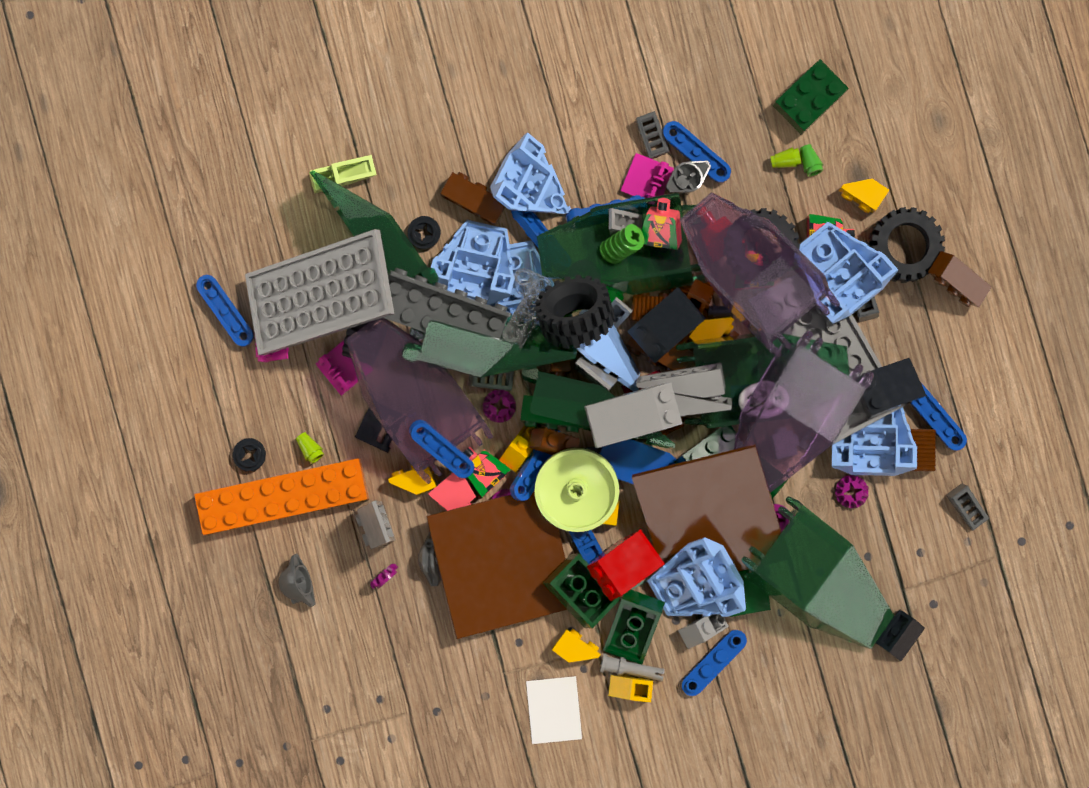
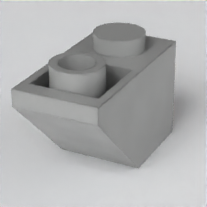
(702, 629)

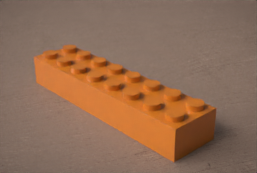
(281, 496)

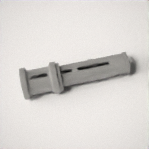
(622, 666)

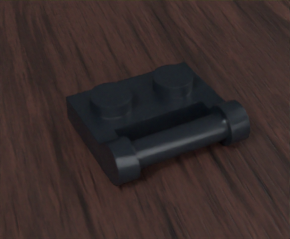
(370, 431)

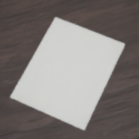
(554, 710)

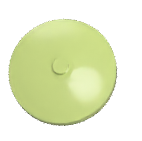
(576, 489)

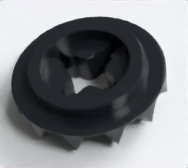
(419, 224)
(239, 454)

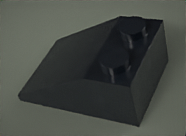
(666, 325)
(891, 388)

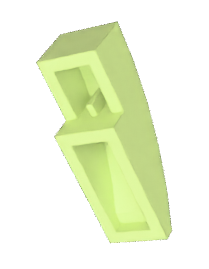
(346, 172)

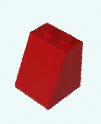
(625, 564)

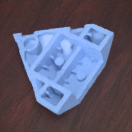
(528, 181)

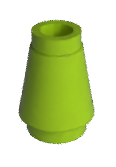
(786, 158)
(310, 449)

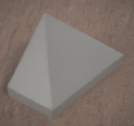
(620, 219)
(620, 311)

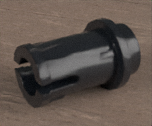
(718, 312)

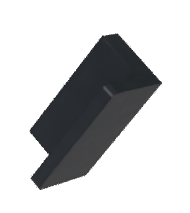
(900, 635)

